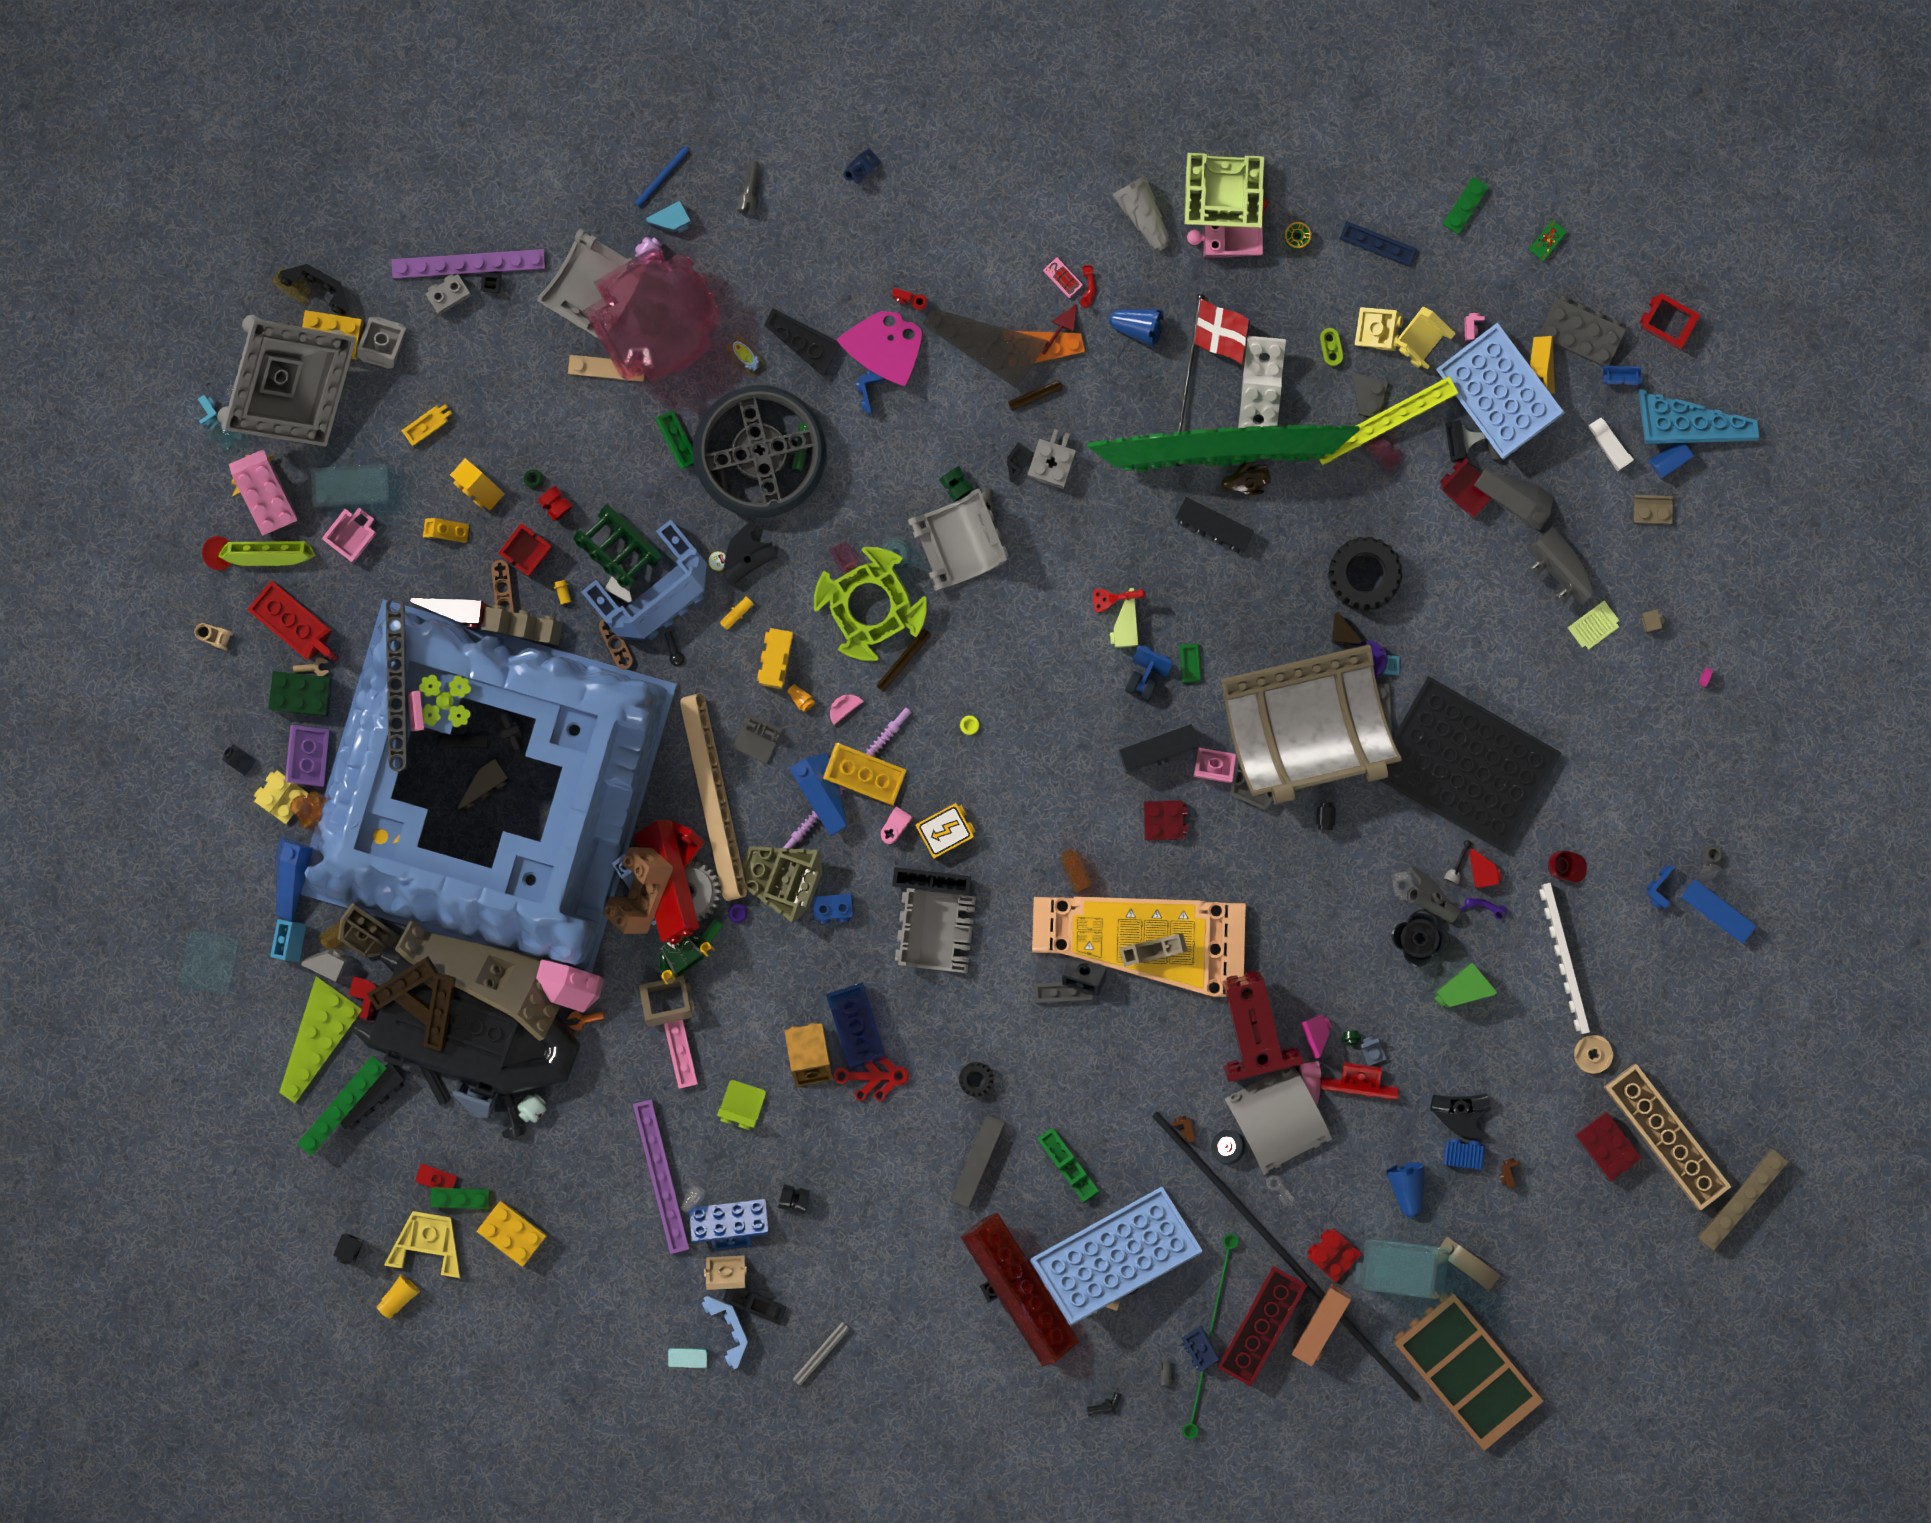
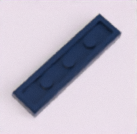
(1378, 244)

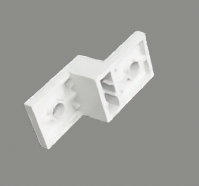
(1261, 381)

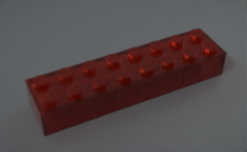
(1020, 1289)

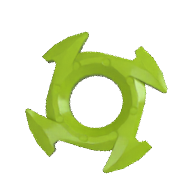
(880, 573)

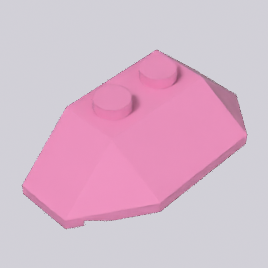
(569, 985)

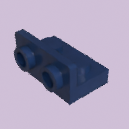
(1200, 1349)

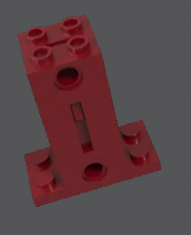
(1254, 1029)

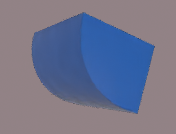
(1670, 459)

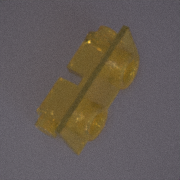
(330, 937)

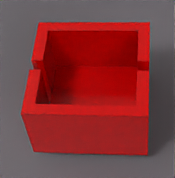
(525, 550)

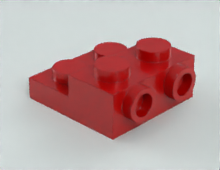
(1333, 1254)

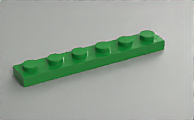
(342, 1105)

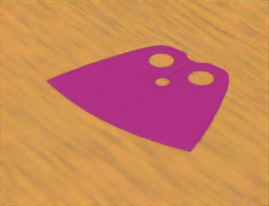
(871, 348)

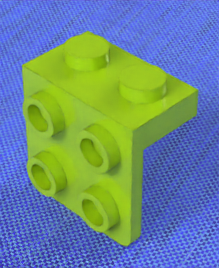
(741, 1104)

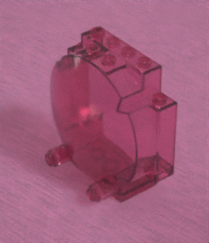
(654, 315)

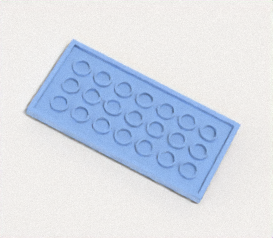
(1116, 1256)

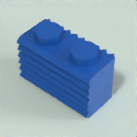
(1464, 1155)

